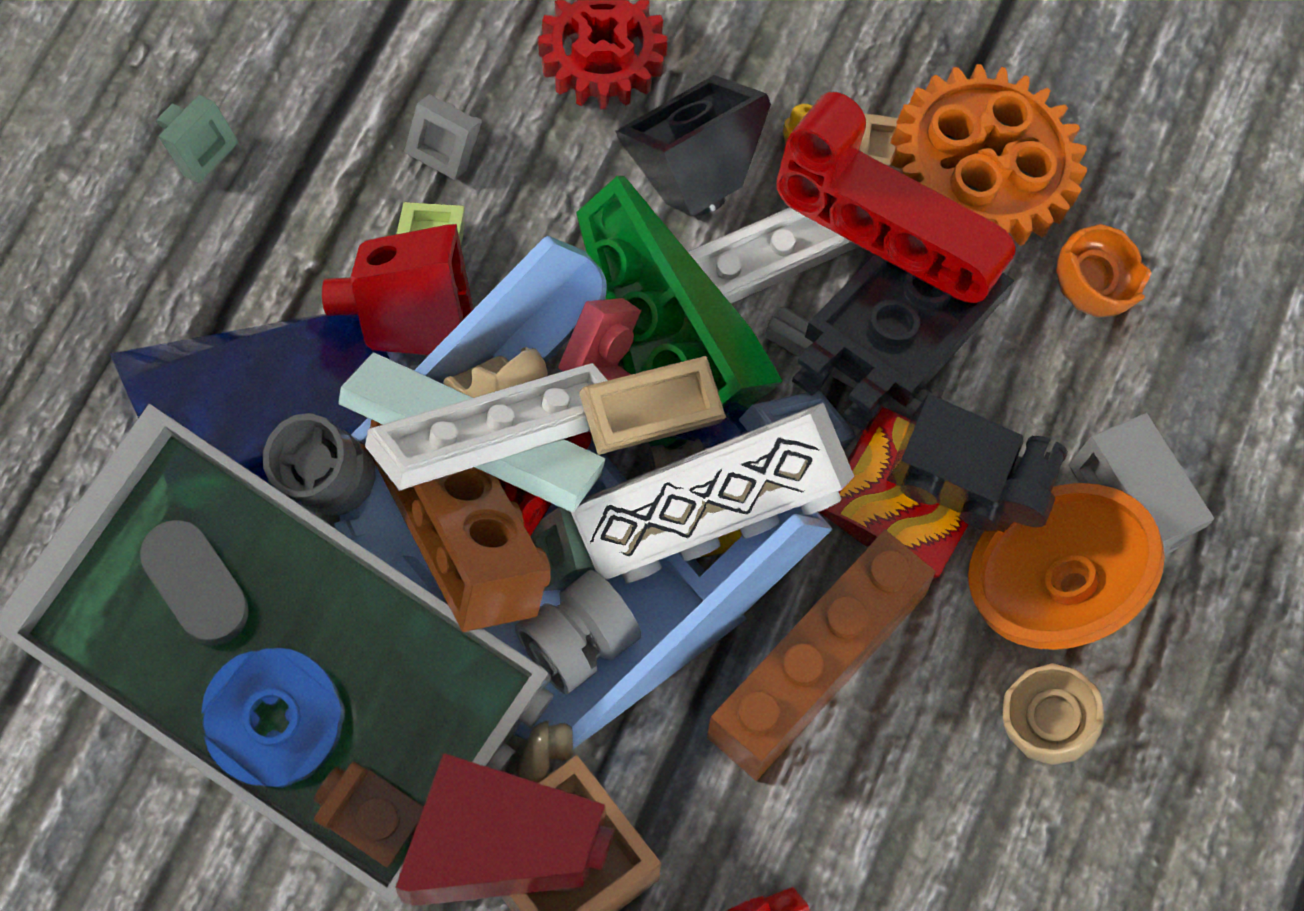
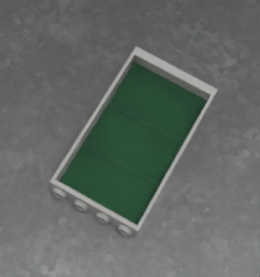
(388, 644)

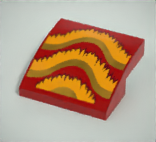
(876, 504)

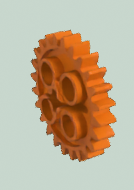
(990, 152)

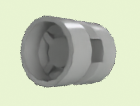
(583, 627)

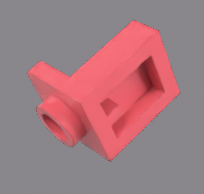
(602, 337)

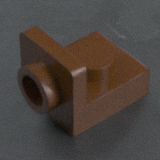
(367, 812)

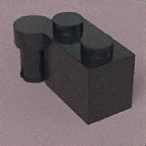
(976, 467)

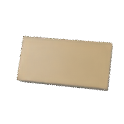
(651, 405)

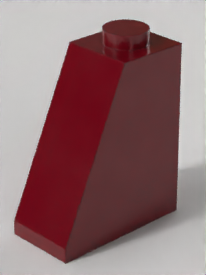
(499, 837)

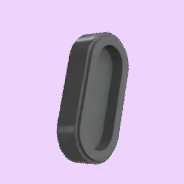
(194, 582)

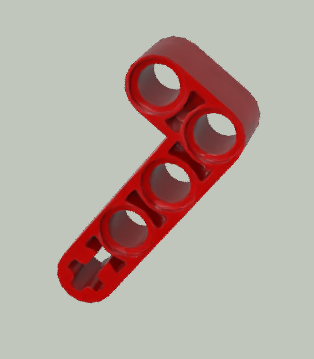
(884, 209)

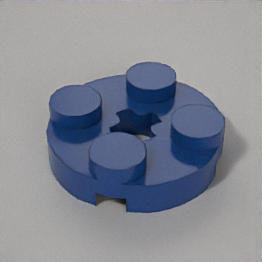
(232, 722)

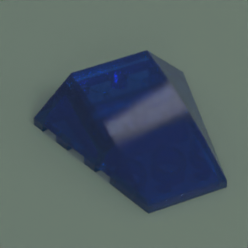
(249, 380)

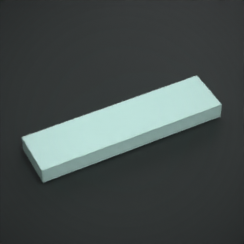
(392, 392)

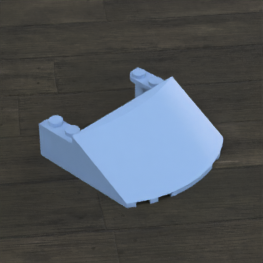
(676, 608)

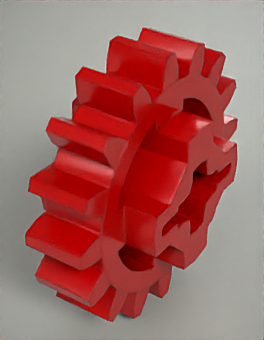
(602, 48)

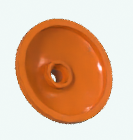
(1090, 543)

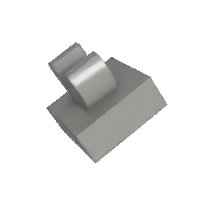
(442, 136)

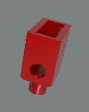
(404, 290)

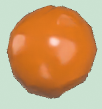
(1101, 271)

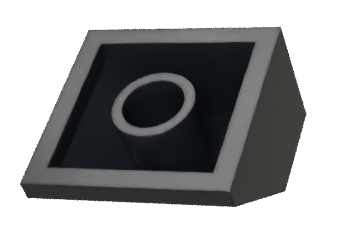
(698, 143)

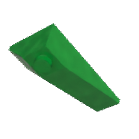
(680, 305)

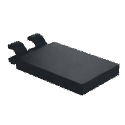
(888, 336)

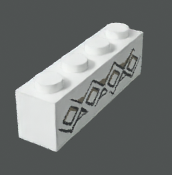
(713, 494)

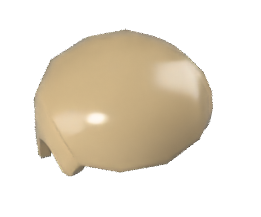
(499, 374)
(1053, 714)

